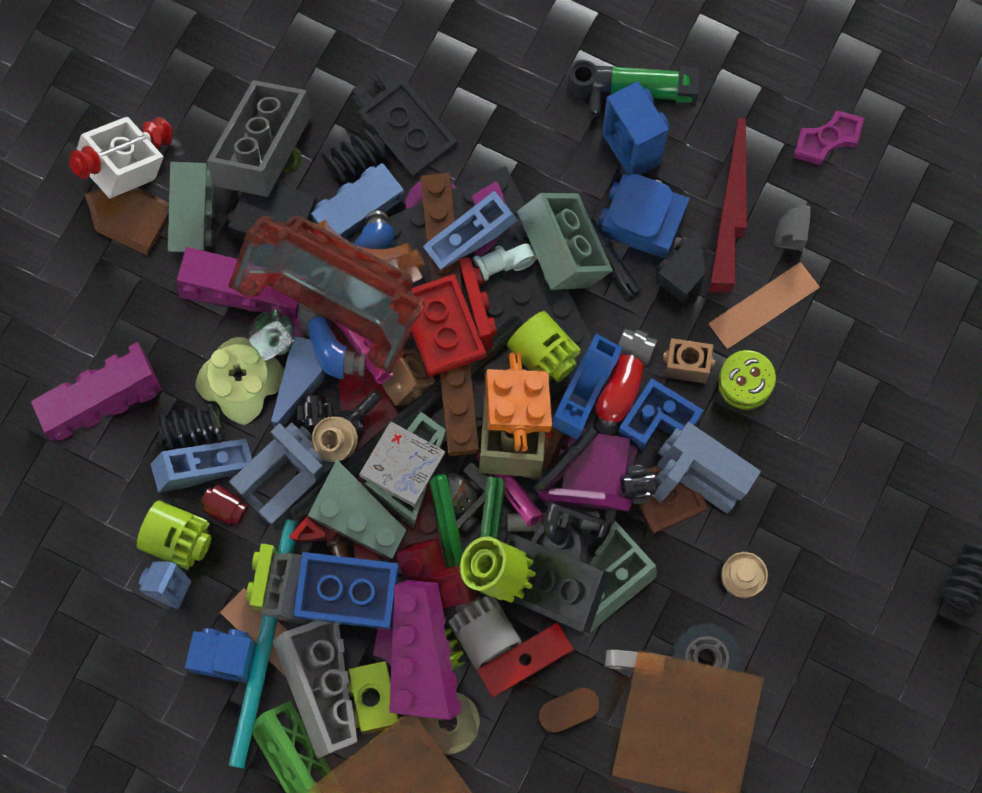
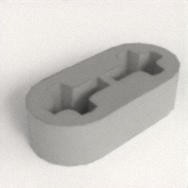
(620, 660)

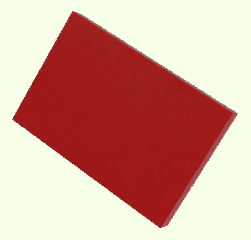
(445, 328)

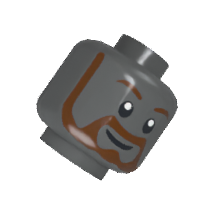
(462, 493)

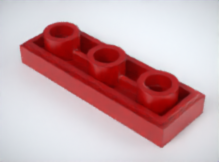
(478, 302)
(541, 649)

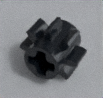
(313, 411)
(638, 484)

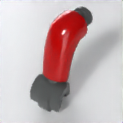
(624, 381)

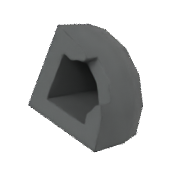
(793, 229)

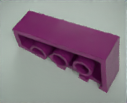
(206, 279)
(97, 394)
(420, 658)

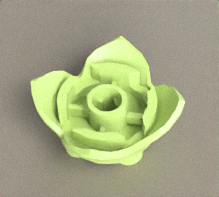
(239, 399)

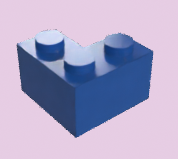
(657, 409)
(221, 654)

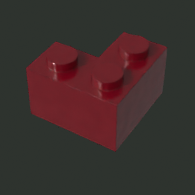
(425, 563)

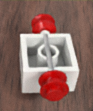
(121, 155)

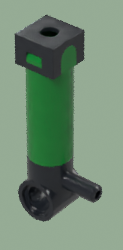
(606, 80)

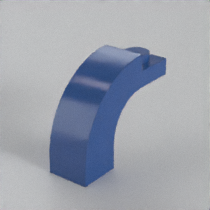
(585, 386)

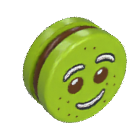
(746, 379)

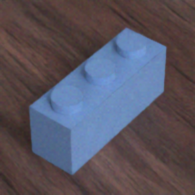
(349, 208)

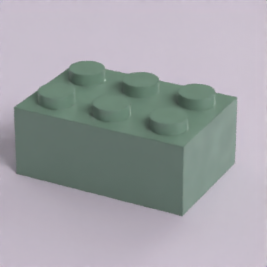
(564, 241)

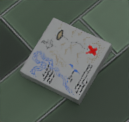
(402, 463)

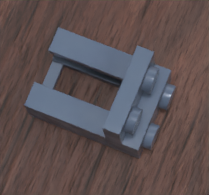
(288, 445)
(703, 467)

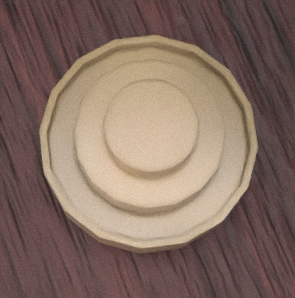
(334, 439)
(744, 575)

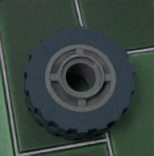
(709, 637)

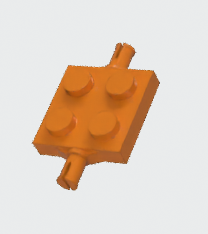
(518, 401)

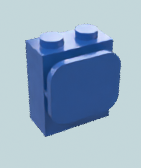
(643, 214)

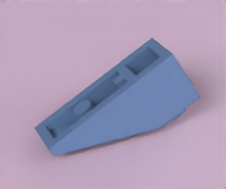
(471, 231)
(299, 380)
(199, 464)
(165, 583)

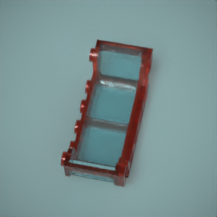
(332, 280)

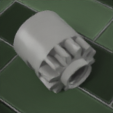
(483, 630)

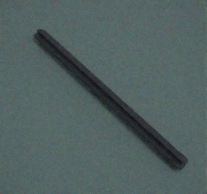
(423, 404)

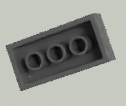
(259, 138)

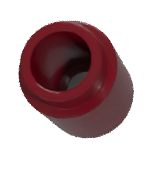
(224, 505)

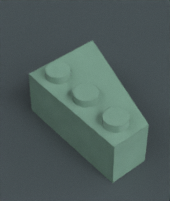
(190, 207)
(432, 433)
(355, 514)
(628, 569)

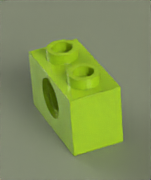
(371, 678)

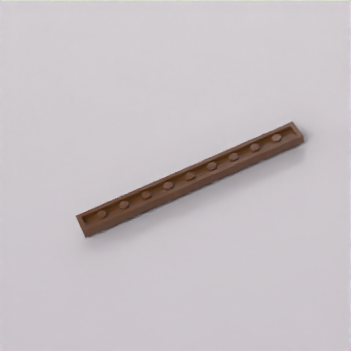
(457, 382)

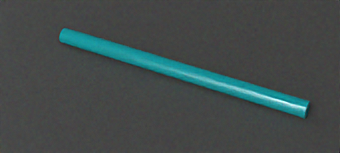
(258, 668)

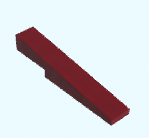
(733, 216)

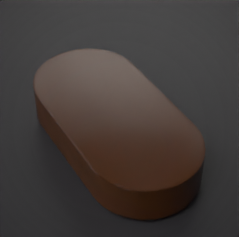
(569, 710)

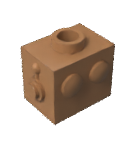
(695, 353)
(408, 379)

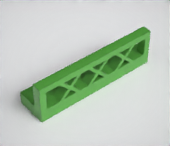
(278, 747)

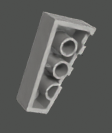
(319, 682)

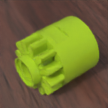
(545, 347)
(174, 535)
(496, 569)

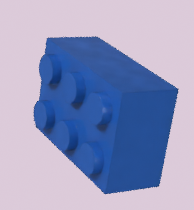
(635, 129)
(346, 590)

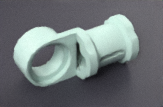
(498, 260)

